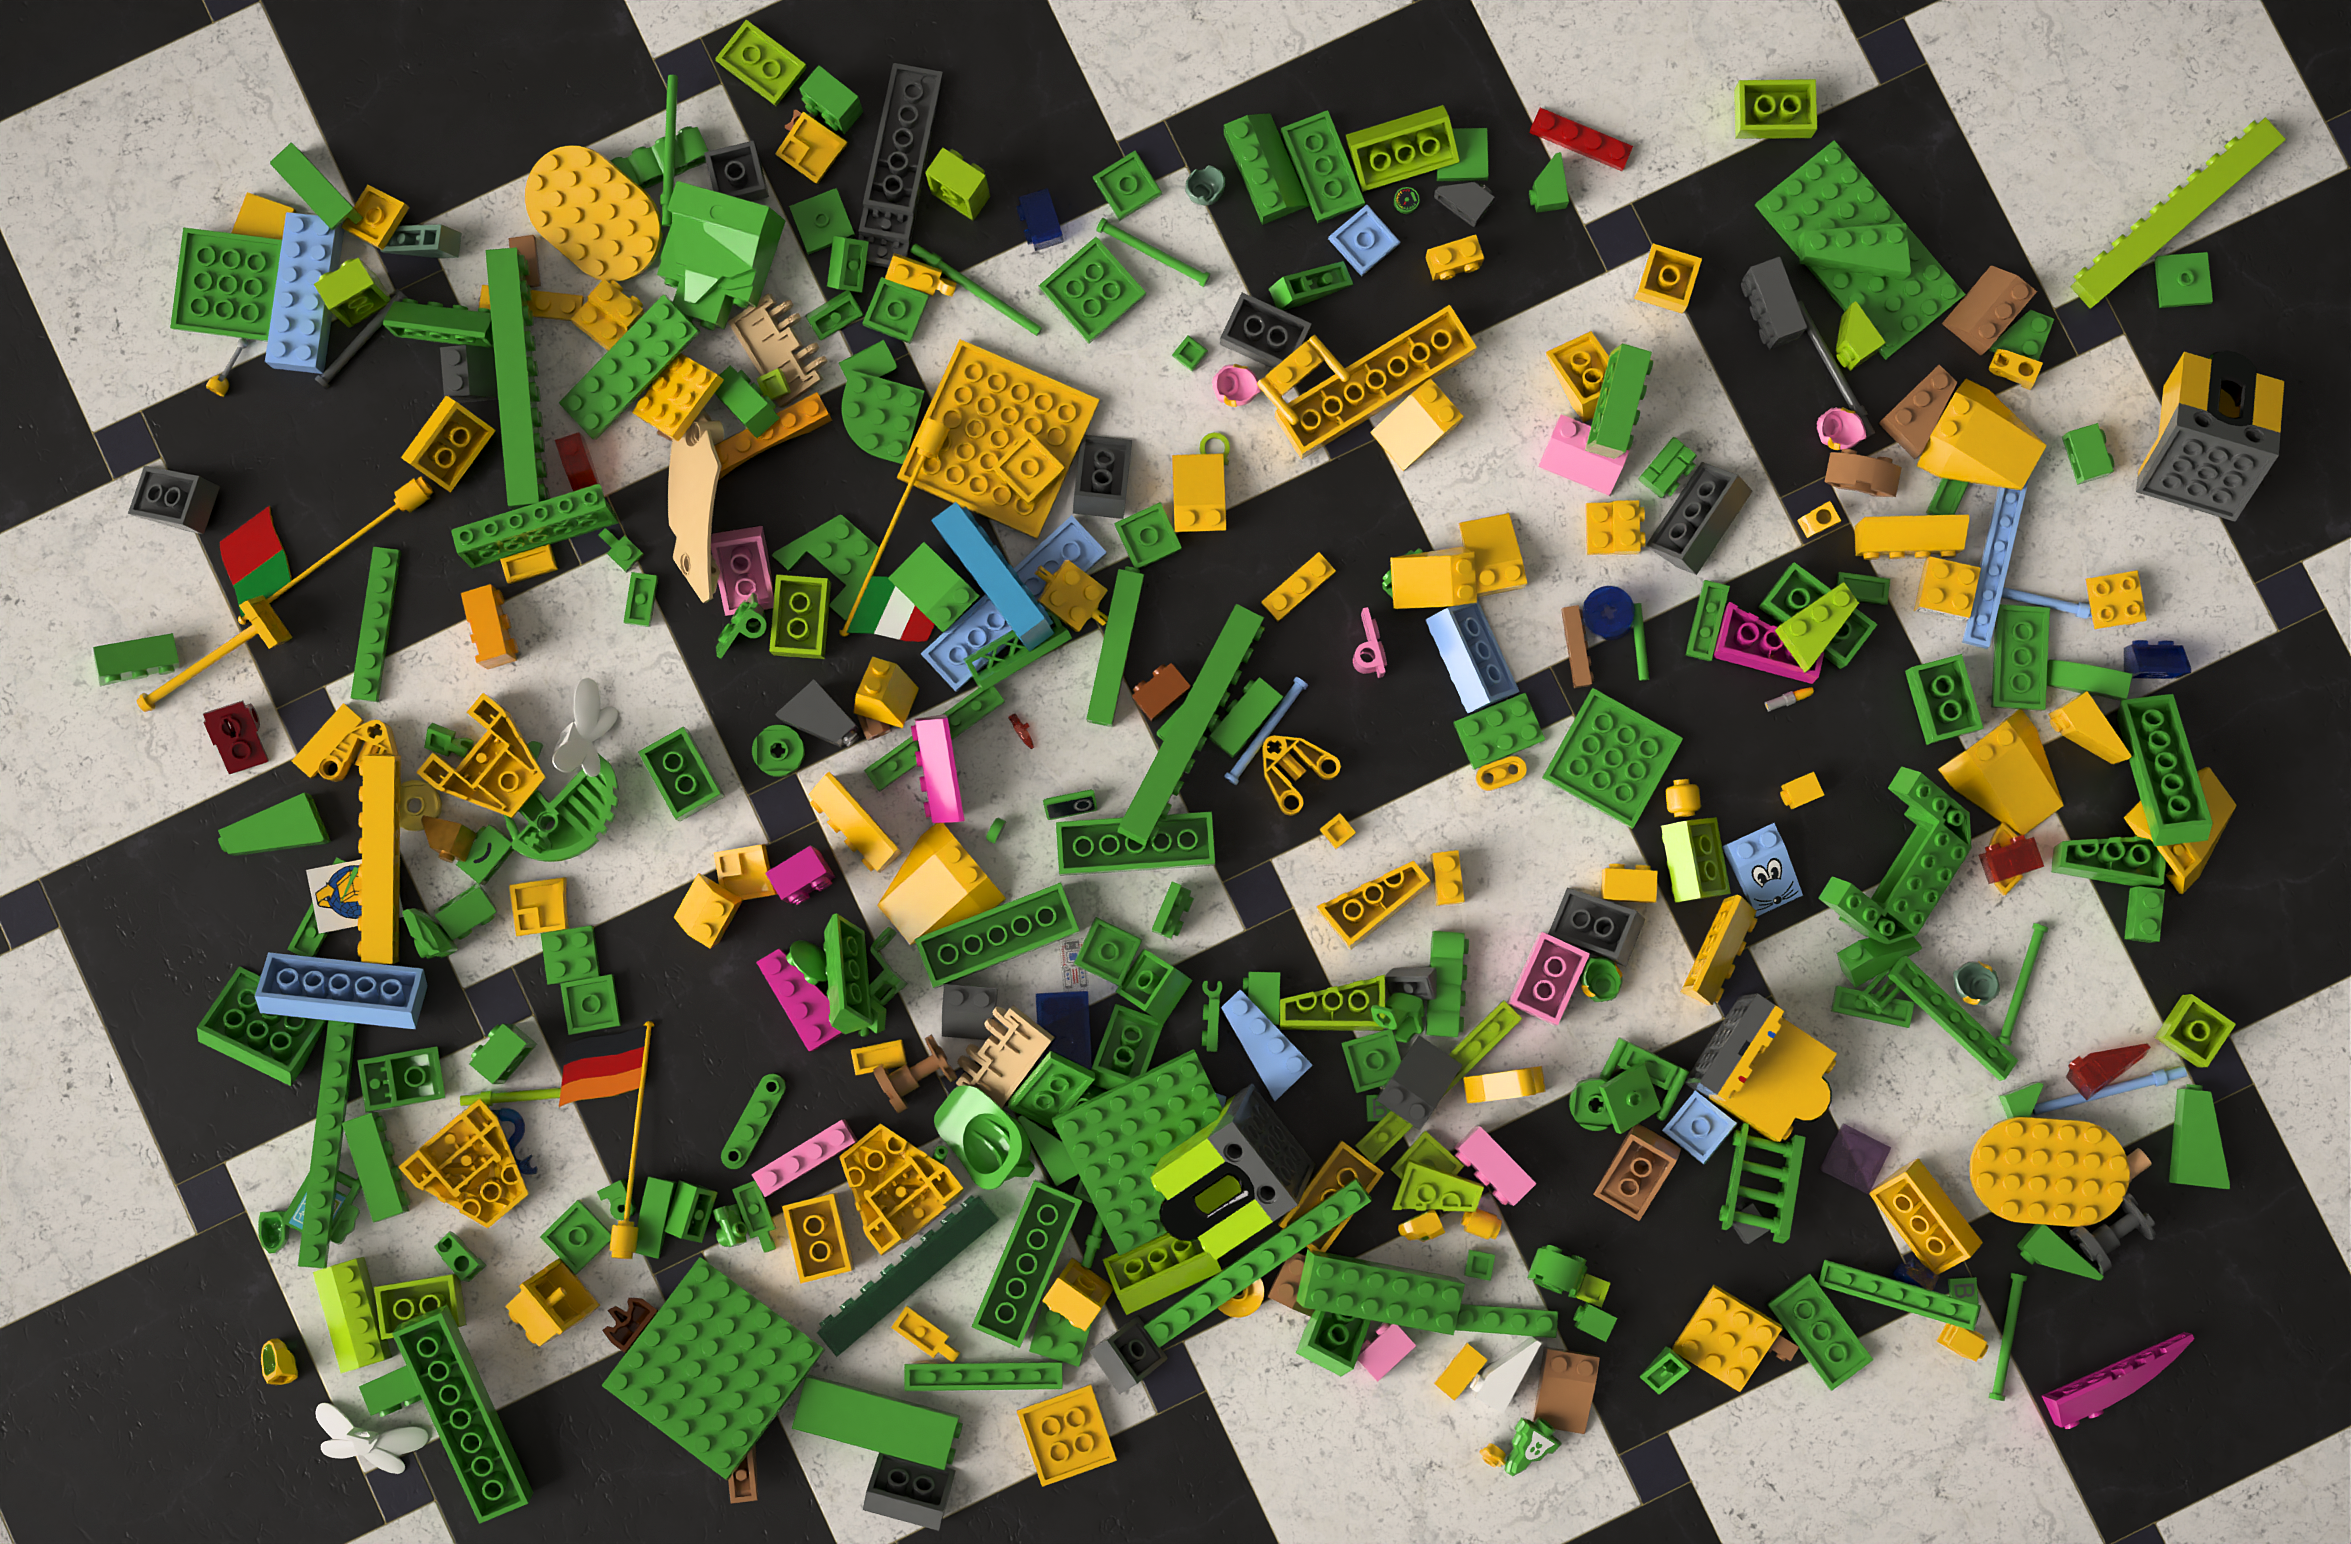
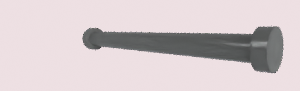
(358, 342)

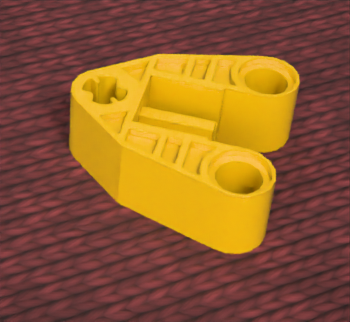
(349, 745)
(1307, 752)
(1504, 1084)

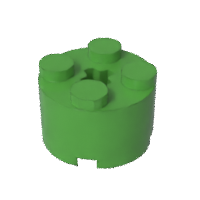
(1557, 1271)

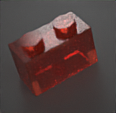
(2010, 860)

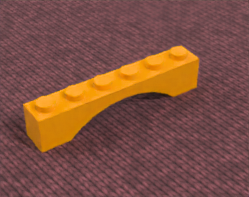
(793, 422)

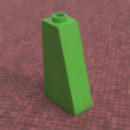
(280, 827)
(2196, 1143)

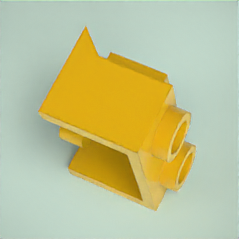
(1963, 1342)

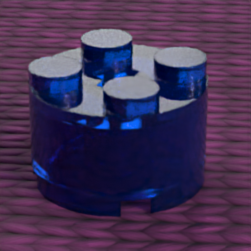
(1595, 606)

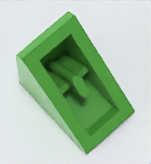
(2022, 1100)
(1665, 1370)

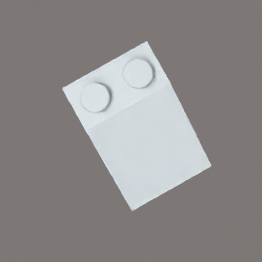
(1502, 1378)

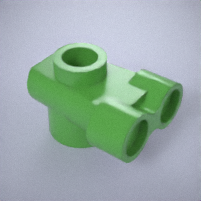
(732, 1228)

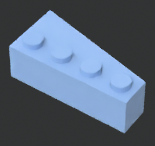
(1269, 1050)

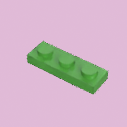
(1707, 620)
(1847, 1002)

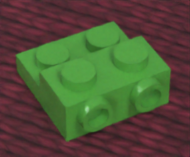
(1169, 915)

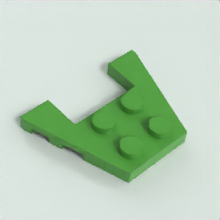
(840, 550)

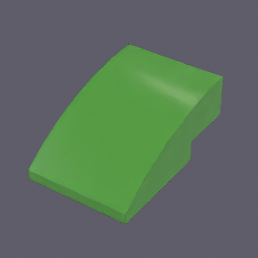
(401, 1079)

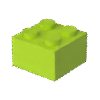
(2195, 1030)

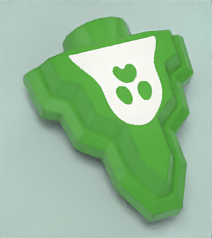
(1530, 1444)

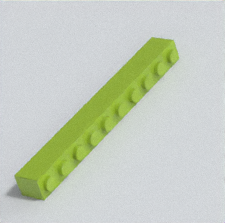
(2177, 213)

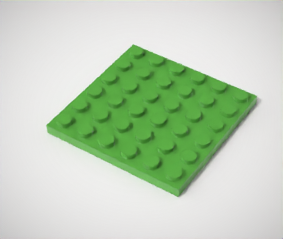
(1125, 1133)
(713, 1368)

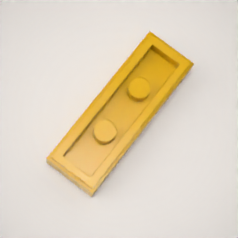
(322, 742)

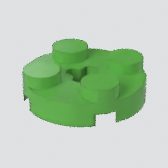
(768, 740)
(1579, 1099)

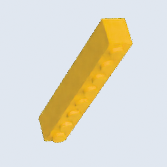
(379, 858)

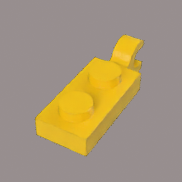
(918, 276)
(924, 1334)

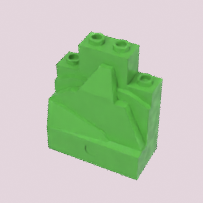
(717, 252)

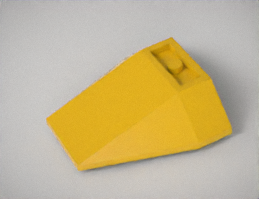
(2190, 858)

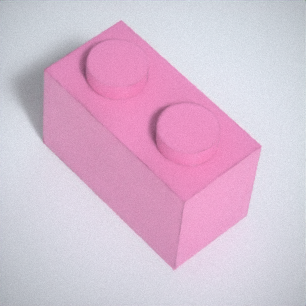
(1385, 1350)

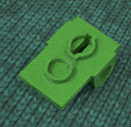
(746, 611)

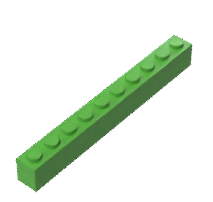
(1190, 725)

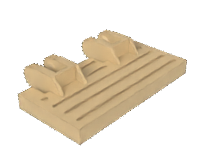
(773, 346)
(1004, 1061)

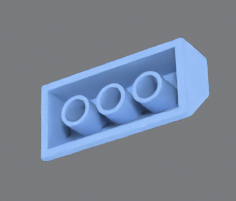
(1472, 655)

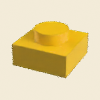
(1337, 831)

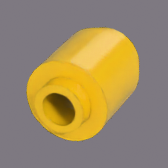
(1481, 1224)

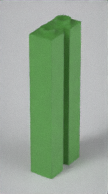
(877, 1422)

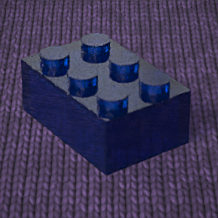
(1068, 1020)

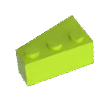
(1816, 625)

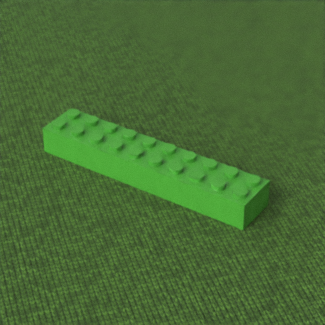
(515, 377)

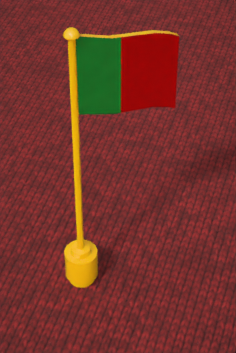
(260, 564)

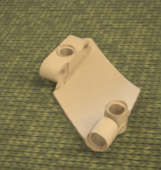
(691, 497)

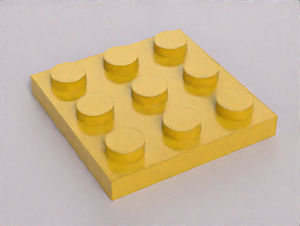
(677, 396)
(1727, 1338)
(1066, 1435)

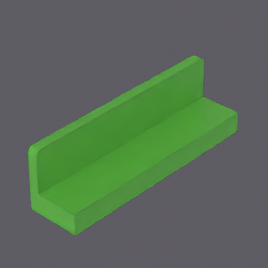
(313, 187)

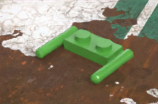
(1661, 1071)

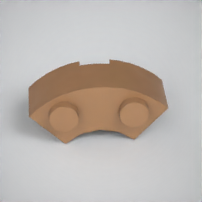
(1863, 473)

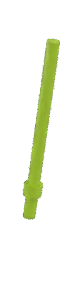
(514, 1096)

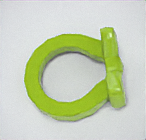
(1218, 436)

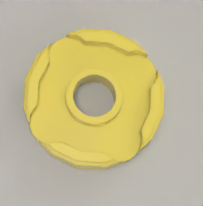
(430, 802)

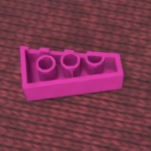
(1756, 645)
(803, 1002)

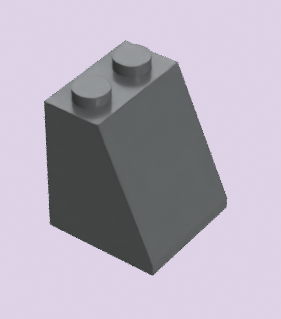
(820, 716)

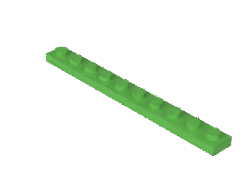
(327, 1145)
(1258, 1262)

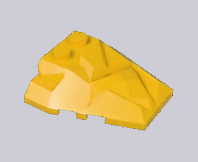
(469, 1166)
(896, 1187)

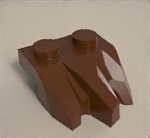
(630, 1323)

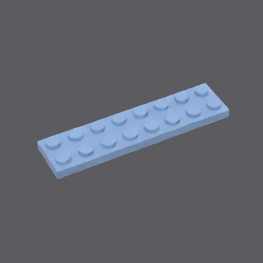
(984, 622)

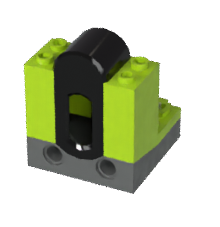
(1232, 1176)

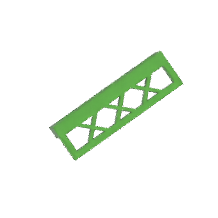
(1015, 659)

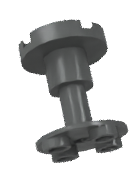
(2105, 1239)

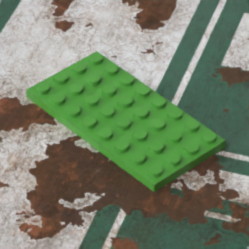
(1836, 194)

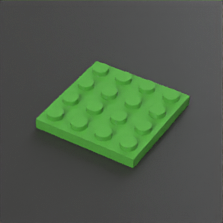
(225, 284)
(1612, 758)

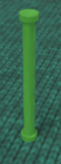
(1153, 252)
(2022, 983)
(2007, 1338)

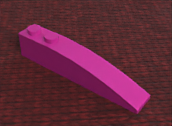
(2112, 1383)

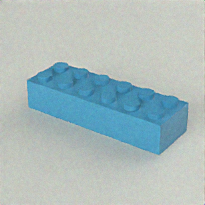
(994, 575)

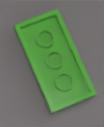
(1322, 166)
(2020, 657)
(1819, 1332)

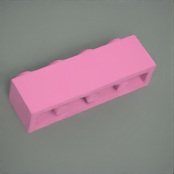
(804, 1158)

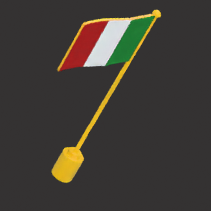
(880, 604)

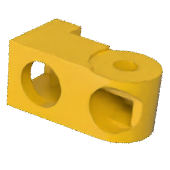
(2015, 367)

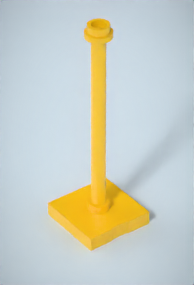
(264, 622)

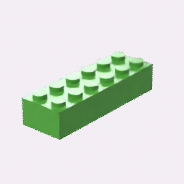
(2164, 770)
(1099, 848)
(997, 935)
(1027, 1263)
(1380, 1292)

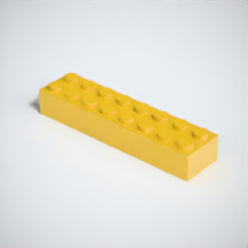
(1377, 381)

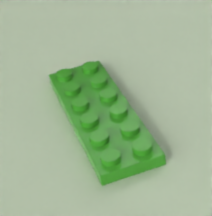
(629, 367)

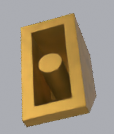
(448, 838)

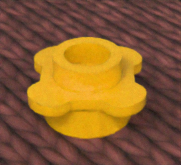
(1493, 1455)

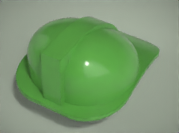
(984, 1137)

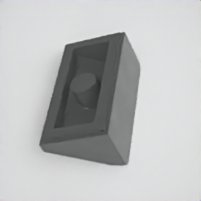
(1413, 981)

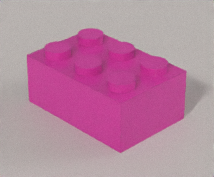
(801, 876)

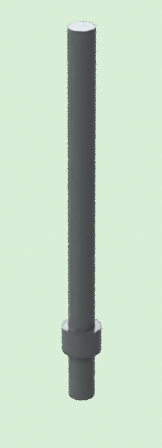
(1835, 370)

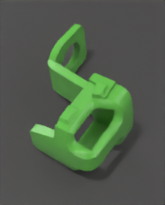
(888, 977)
(1396, 1011)

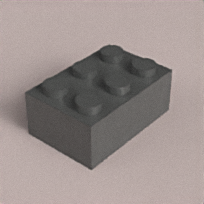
(1773, 303)
(1263, 331)

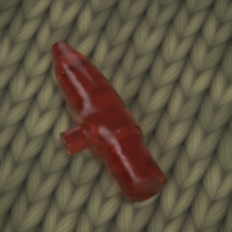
(1021, 730)

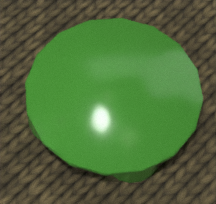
(808, 960)

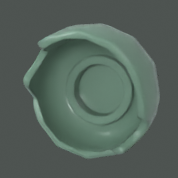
(1205, 185)

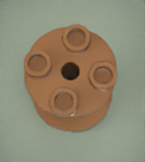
(906, 1079)

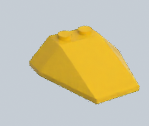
(1981, 442)
(2007, 775)
(937, 886)

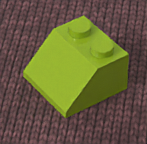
(1856, 338)

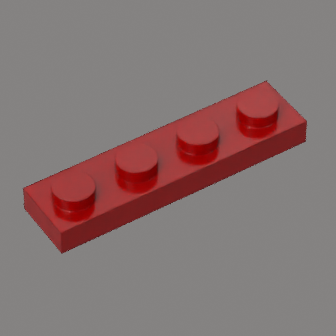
(1581, 139)

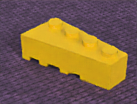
(1368, 907)

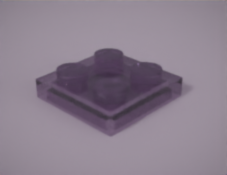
(1855, 1159)

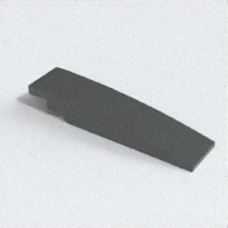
(899, 162)

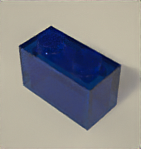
(1040, 220)

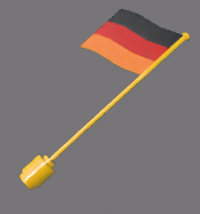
(605, 1069)

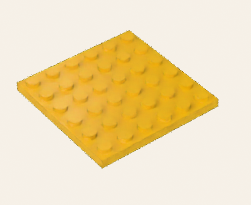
(988, 411)

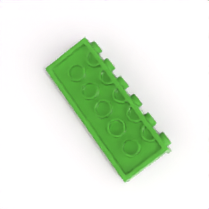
(533, 526)

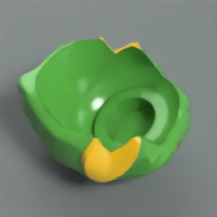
(1601, 979)

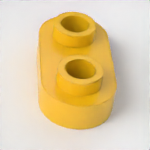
(1500, 773)

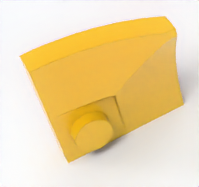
(811, 147)
(744, 871)
(539, 906)

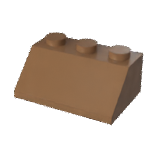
(1989, 308)

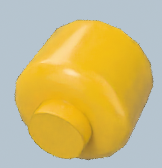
(1683, 798)

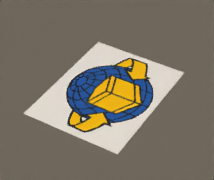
(327, 889)

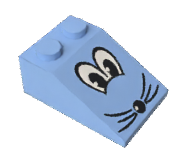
(1763, 869)

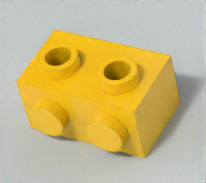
(1454, 258)

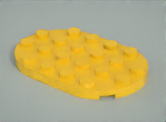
(593, 213)
(2049, 1171)

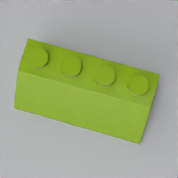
(1403, 148)
(1158, 1270)
(351, 1314)

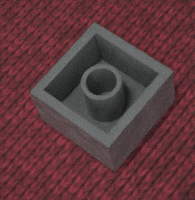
(737, 171)

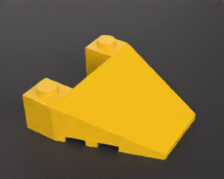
(497, 771)

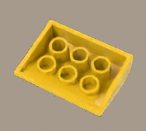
(1719, 950)

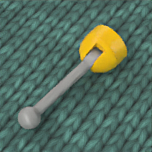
(219, 383)

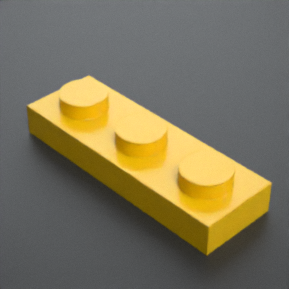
(1298, 587)

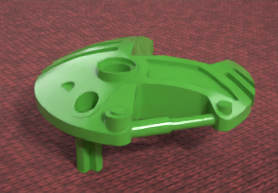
(577, 812)

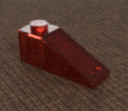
(577, 461)
(2103, 1067)

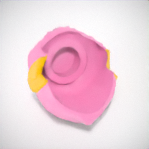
(1235, 385)
(1840, 428)

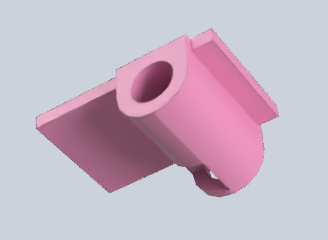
(1372, 647)

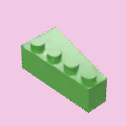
(1865, 249)
(2113, 860)

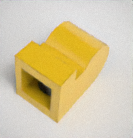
(1819, 520)

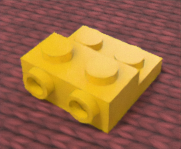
(608, 314)
(1614, 528)

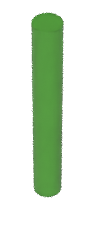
(1640, 644)

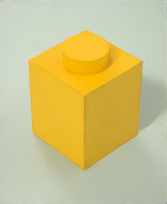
(1801, 791)

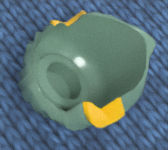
(1976, 983)

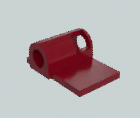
(240, 745)

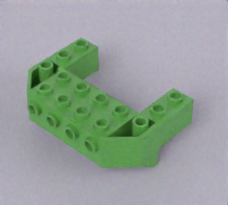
(1918, 872)

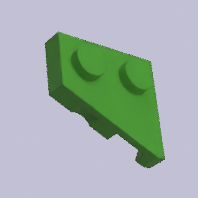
(2026, 335)

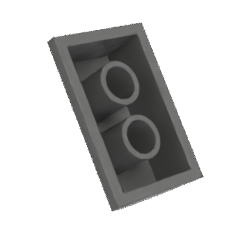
(908, 1491)

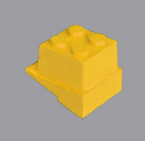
(551, 1303)

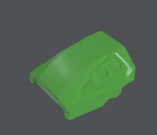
(429, 935)

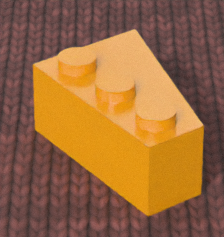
(489, 626)

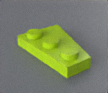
(1433, 1188)

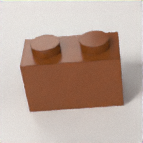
(1160, 691)

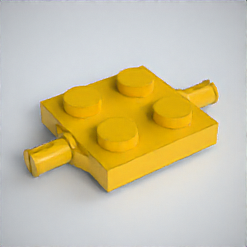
(1072, 595)

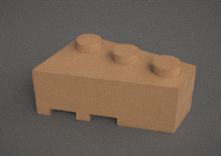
(1919, 412)

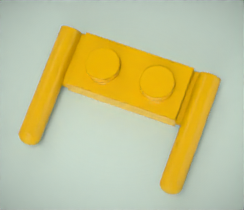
(1294, 370)

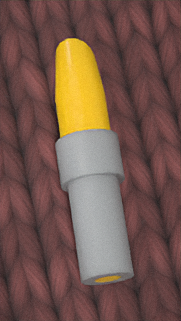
(1788, 698)

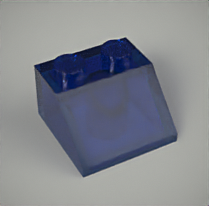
(2156, 661)

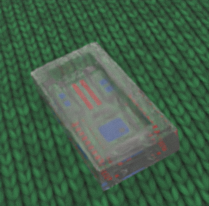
(1072, 976)

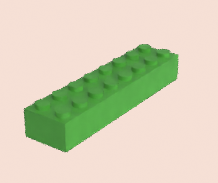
(463, 1413)

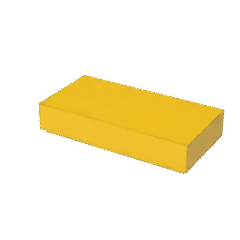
(529, 564)
(889, 1054)
(1460, 1371)

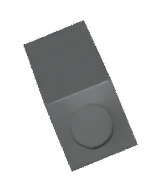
(1466, 200)

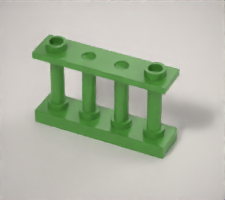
(1787, 1175)

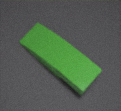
(2084, 678)
(653, 1216)

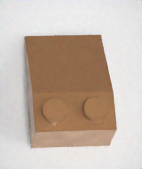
(1637, 1171)
(1566, 1389)

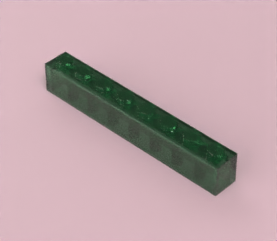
(908, 1275)

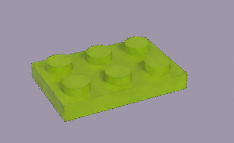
(761, 62)

